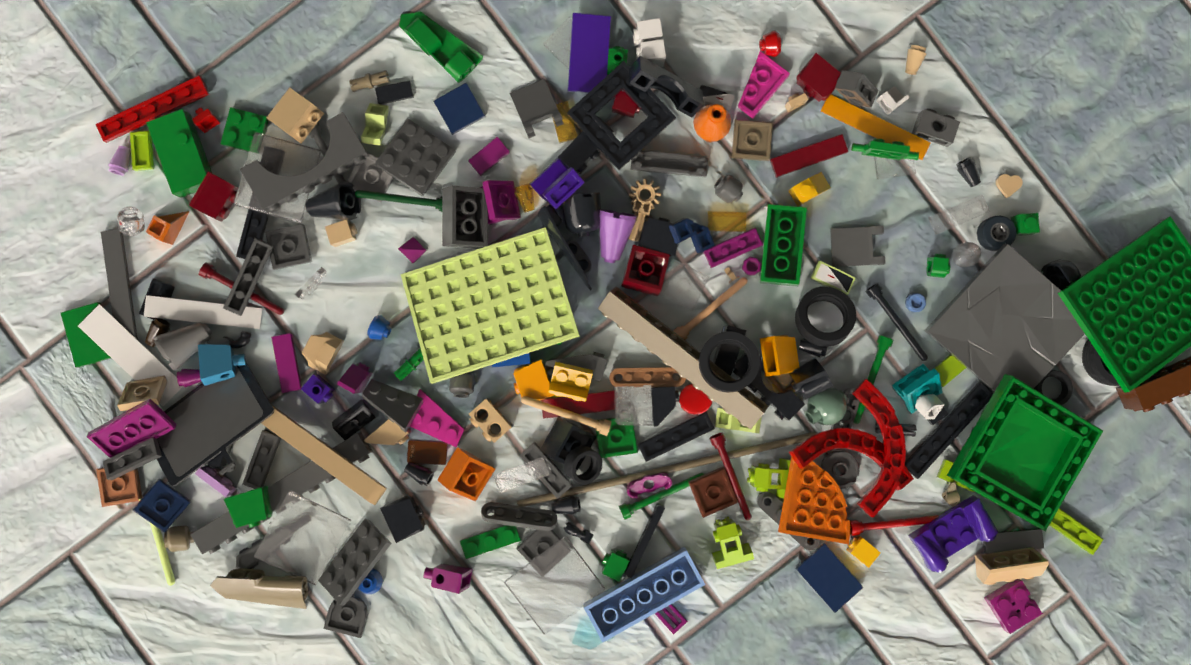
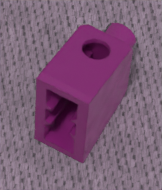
(449, 577)

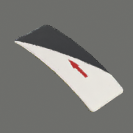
(717, 97)

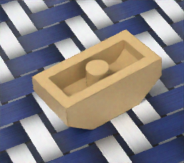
(321, 351)

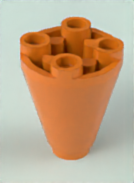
(708, 126)

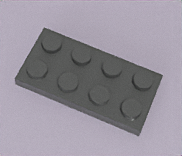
(354, 562)

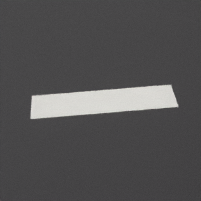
(127, 350)

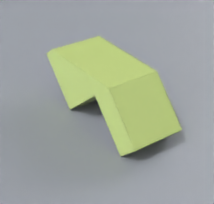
(376, 121)
(728, 421)

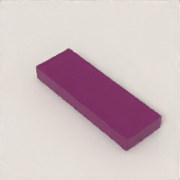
(733, 247)
(286, 363)

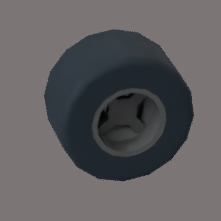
(1004, 232)

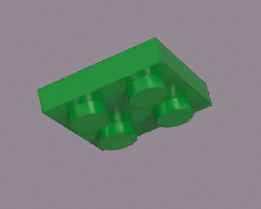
(241, 128)

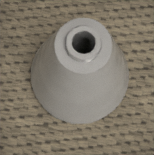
(182, 343)

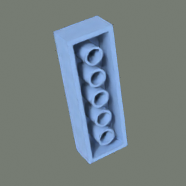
(643, 594)

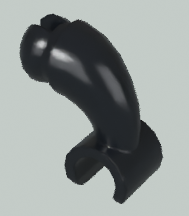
(242, 341)
(573, 530)

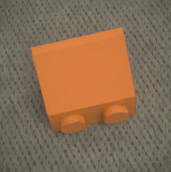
(466, 474)

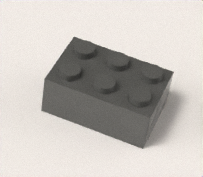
(464, 217)

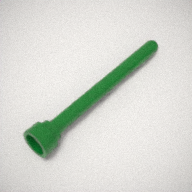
(883, 344)
(627, 509)

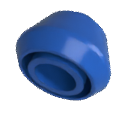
(379, 328)
(373, 579)

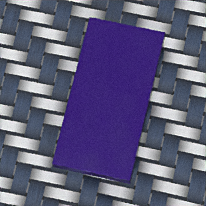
(588, 51)

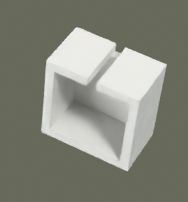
(647, 40)

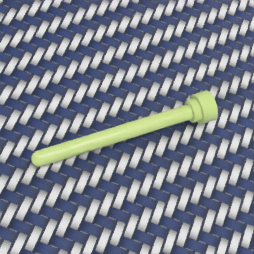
(163, 554)

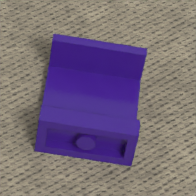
(556, 183)

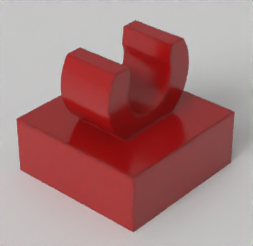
(205, 120)

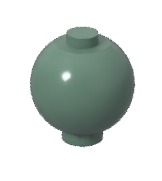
(826, 407)

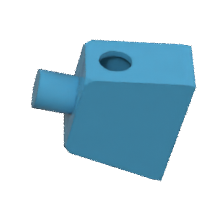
(218, 363)

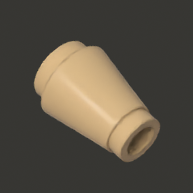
(914, 59)

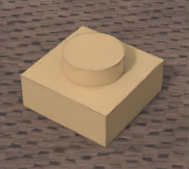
(796, 101)

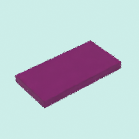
(131, 428)

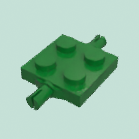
(879, 148)

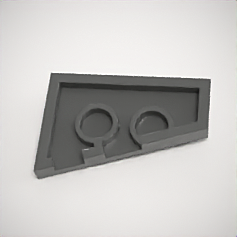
(394, 403)

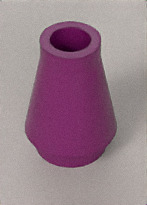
(188, 377)

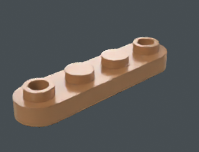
(646, 376)

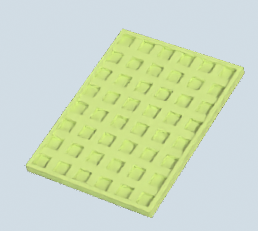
(489, 305)

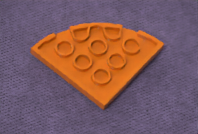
(814, 505)

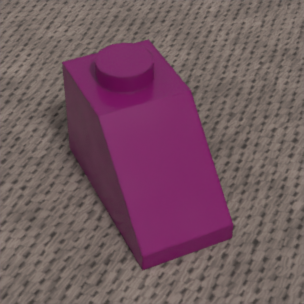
(355, 378)

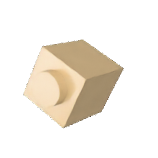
(341, 233)

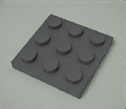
(415, 157)

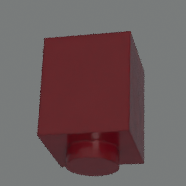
(624, 105)

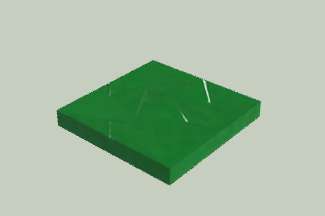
(1025, 452)

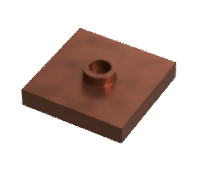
(713, 492)

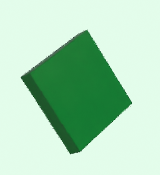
(619, 440)

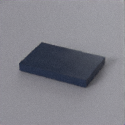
(829, 577)

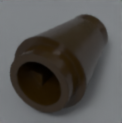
(157, 327)

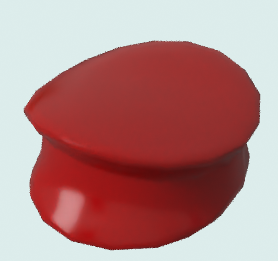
(694, 400)

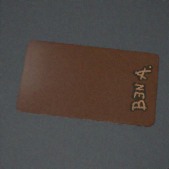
(427, 452)

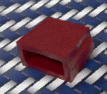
(818, 78)

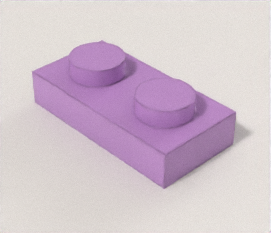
(211, 477)

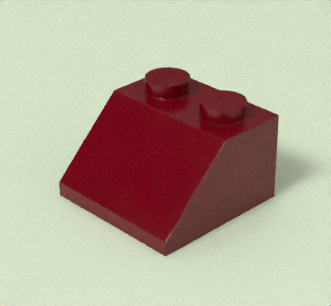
(214, 197)
(645, 270)

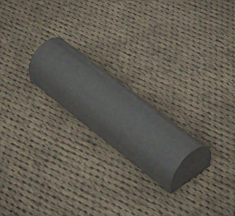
(248, 276)

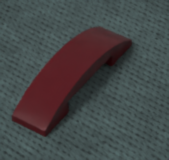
(595, 403)

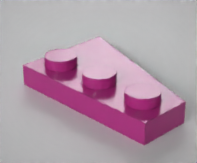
(762, 85)
(436, 422)

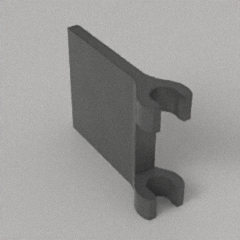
(534, 105)
(855, 246)

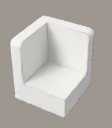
(891, 100)

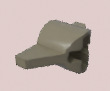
(951, 495)

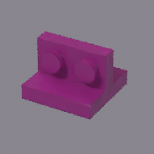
(501, 201)

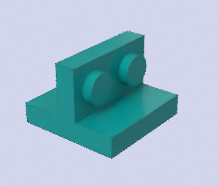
(918, 383)

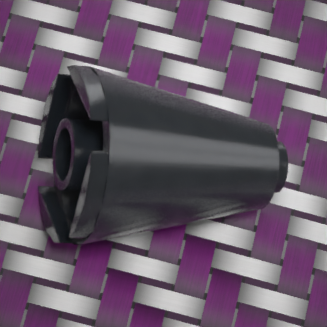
(335, 203)

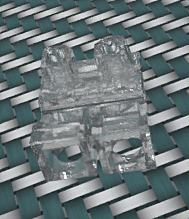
(633, 405)

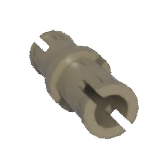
(369, 81)

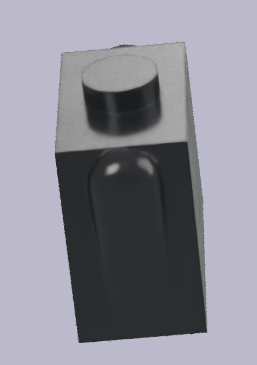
(657, 236)
(810, 379)
(403, 518)

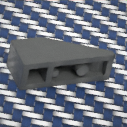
(593, 362)

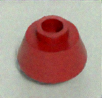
(770, 44)

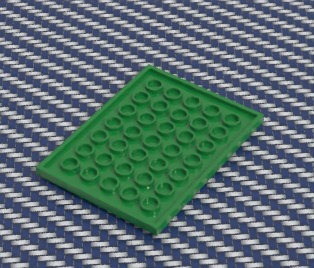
(1137, 304)

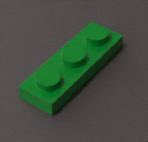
(489, 540)

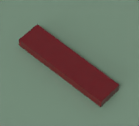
(809, 155)

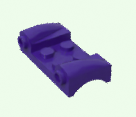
(953, 532)

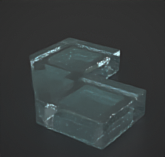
(586, 637)

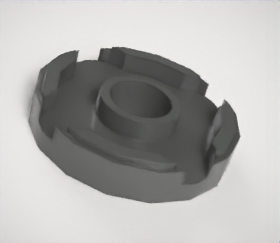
(850, 464)

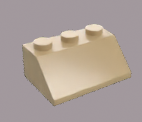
(1010, 565)

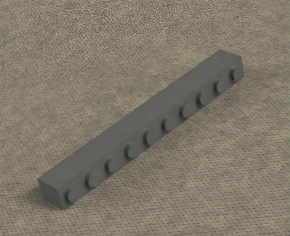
(300, 481)

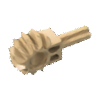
(642, 207)

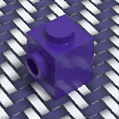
(318, 389)

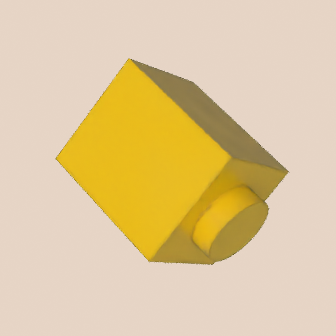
(863, 550)

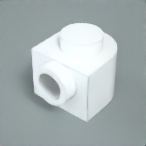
(929, 405)

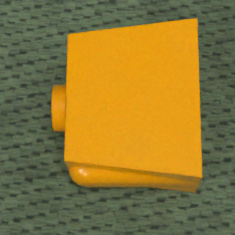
(779, 355)
(532, 381)

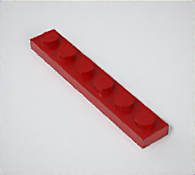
(152, 108)

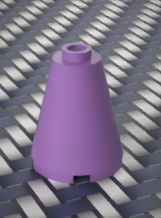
(614, 233)

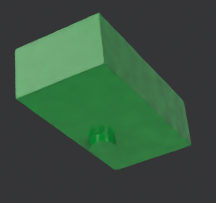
(179, 152)
(783, 245)

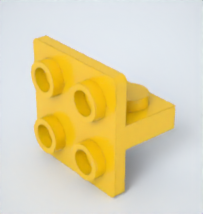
(570, 381)

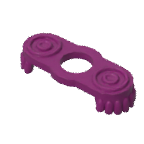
(660, 480)

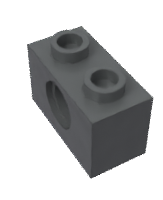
(924, 127)

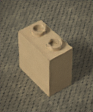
(295, 115)

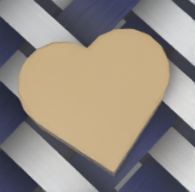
(1008, 185)

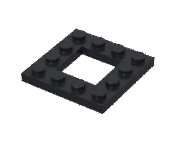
(621, 152)

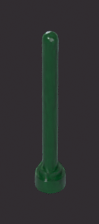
(437, 203)

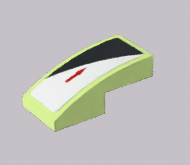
(832, 277)

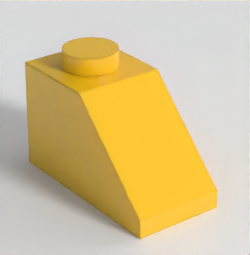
(809, 189)

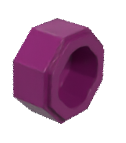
(751, 266)

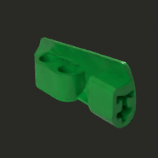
(442, 45)

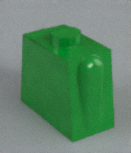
(249, 507)

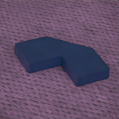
(699, 234)

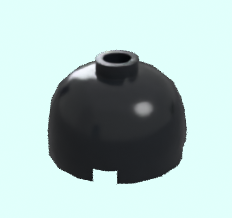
(1061, 273)

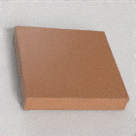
(120, 490)

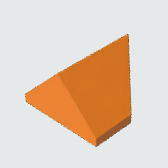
(167, 227)

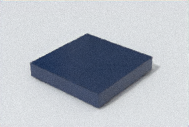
(459, 108)
(161, 505)

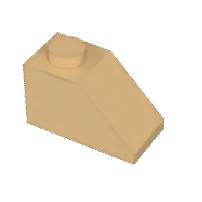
(388, 434)

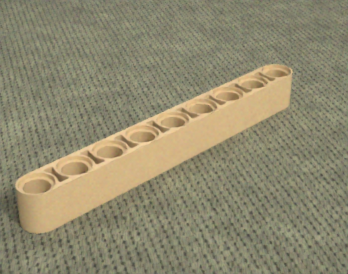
(325, 456)

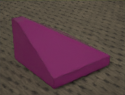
(412, 250)

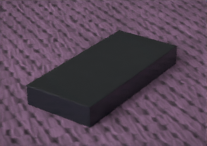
(394, 92)

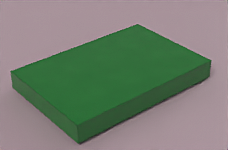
(82, 347)

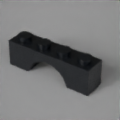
(647, 75)
(785, 403)

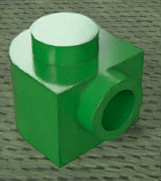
(938, 266)

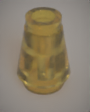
(525, 197)

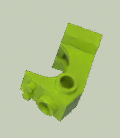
(761, 477)
(728, 531)

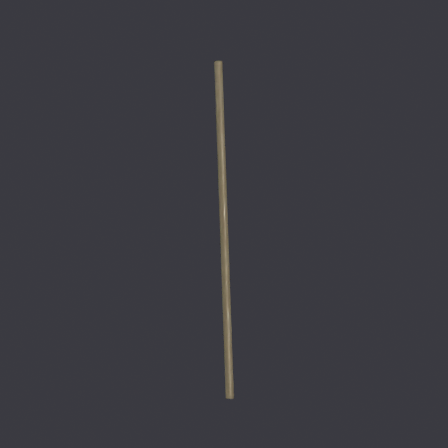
(666, 469)

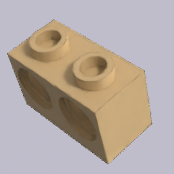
(494, 416)

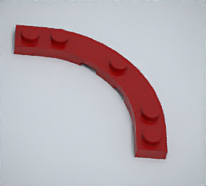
(848, 439)
(894, 448)

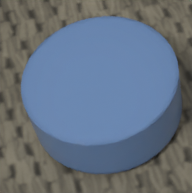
(915, 302)

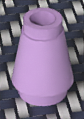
(120, 161)

